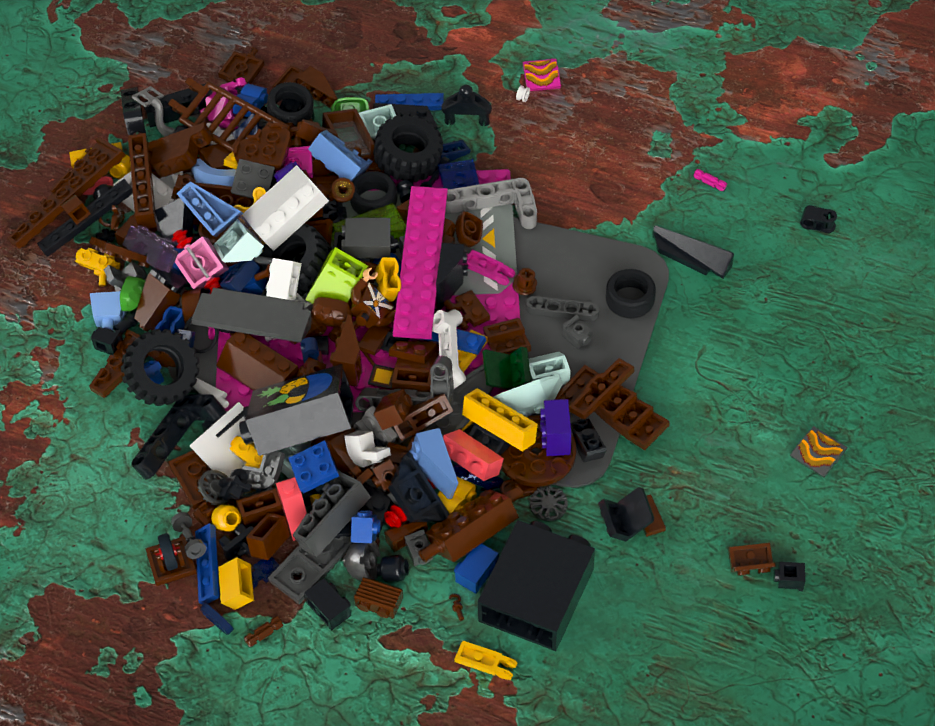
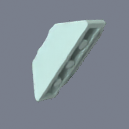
(530, 397)

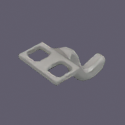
(156, 103)

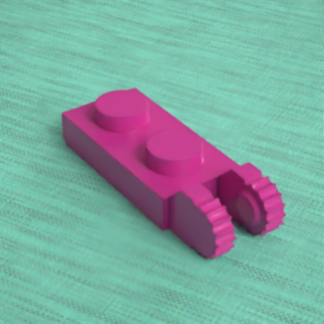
(489, 267)

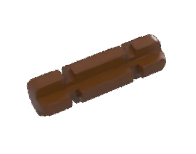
(263, 631)

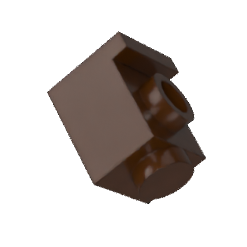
(180, 183)

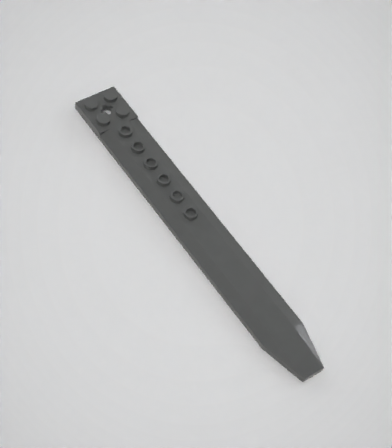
(316, 569)

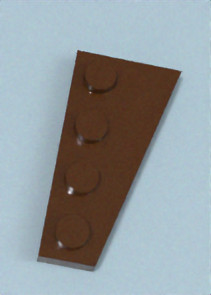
(111, 376)

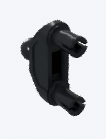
(466, 103)

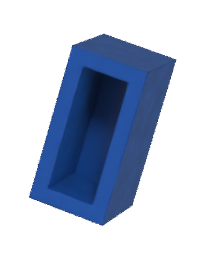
(476, 567)

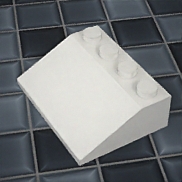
(285, 208)

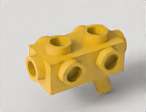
(92, 260)
(246, 452)

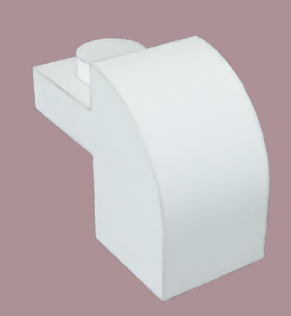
(362, 448)

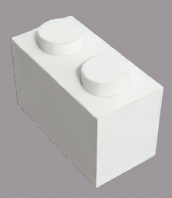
(283, 279)

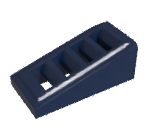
(456, 153)

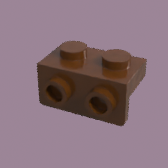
(751, 558)

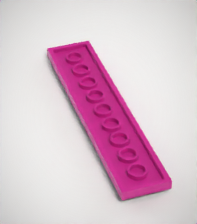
(420, 263)

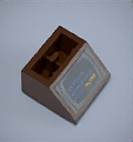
(257, 503)

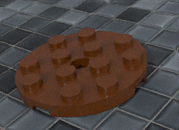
(538, 469)

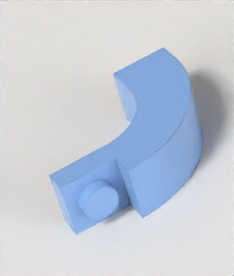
(208, 175)

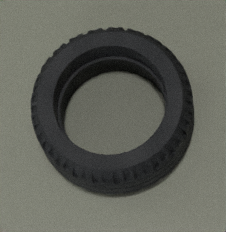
(290, 91)
(371, 181)
(630, 278)

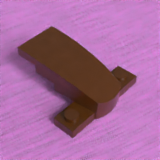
(620, 406)

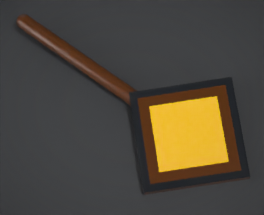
(381, 375)

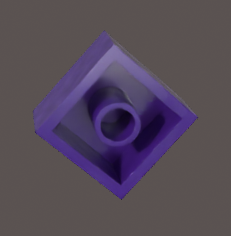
(556, 427)

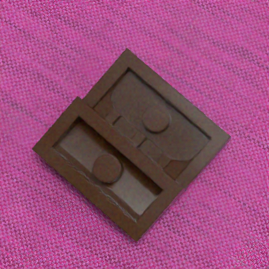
(506, 336)

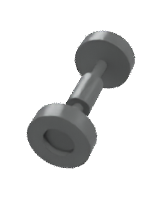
(195, 547)

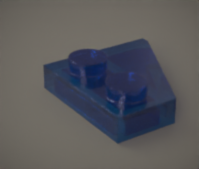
(491, 483)

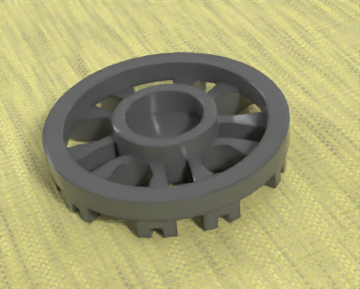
(212, 487)
(548, 503)

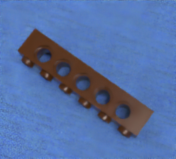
(142, 180)

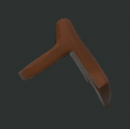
(117, 218)

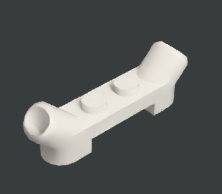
(445, 325)

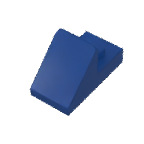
(152, 370)

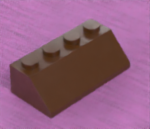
(254, 362)

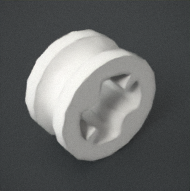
(523, 93)

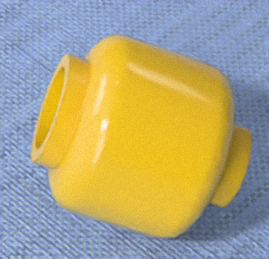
(122, 168)
(226, 518)

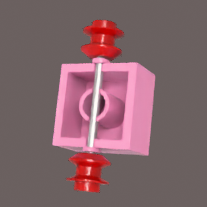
(199, 261)

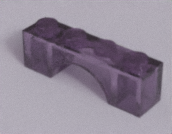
(159, 253)

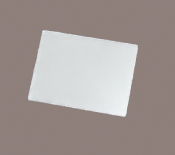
(216, 450)

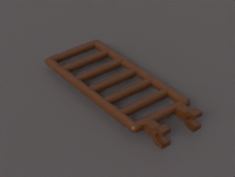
(233, 99)

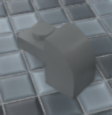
(116, 277)

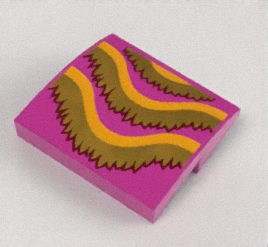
(541, 74)

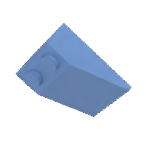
(434, 461)

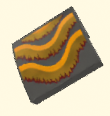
(818, 451)

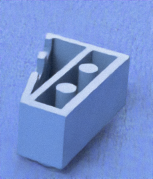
(338, 157)
(209, 209)

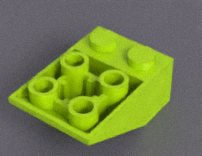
(336, 277)

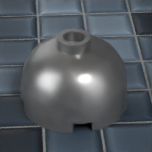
(362, 560)

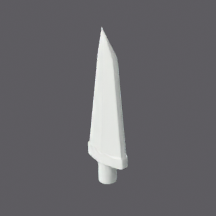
(205, 388)

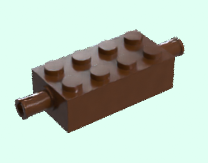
(471, 525)

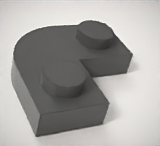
(268, 472)

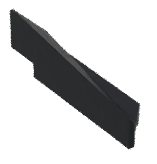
(692, 252)

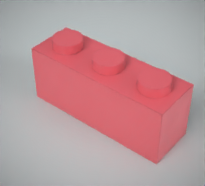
(472, 455)

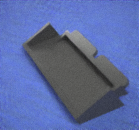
(253, 314)

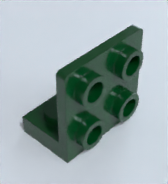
(506, 370)

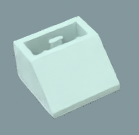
(549, 365)

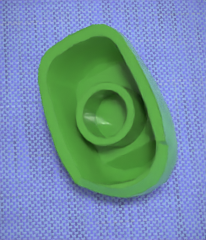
(350, 103)
(131, 293)

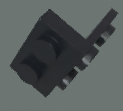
(627, 516)

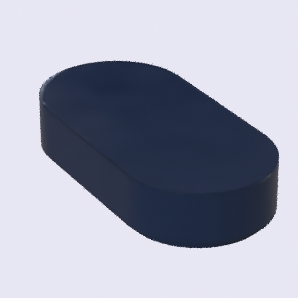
(216, 619)

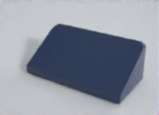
(240, 275)

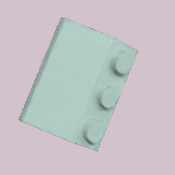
(238, 244)

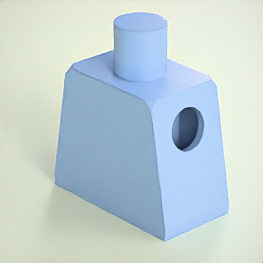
(106, 309)

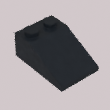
(450, 271)

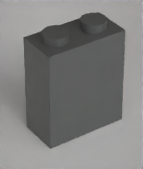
(366, 237)

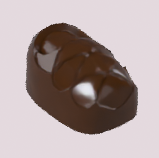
(468, 229)
(330, 311)

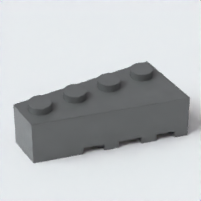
(330, 513)

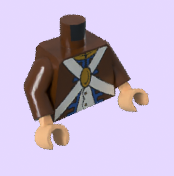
(369, 303)

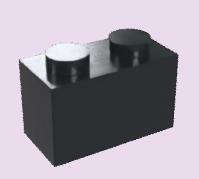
(327, 603)

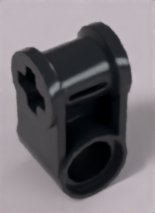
(816, 219)

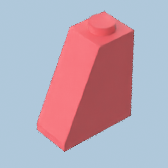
(292, 503)

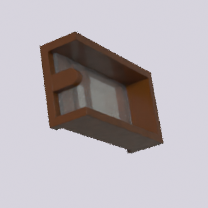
(351, 131)

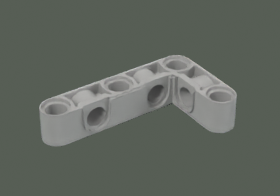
(496, 194)

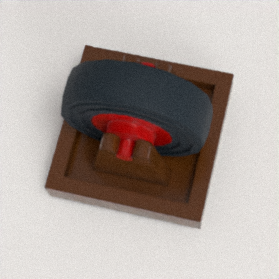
(169, 560)

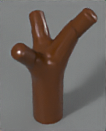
(263, 274)

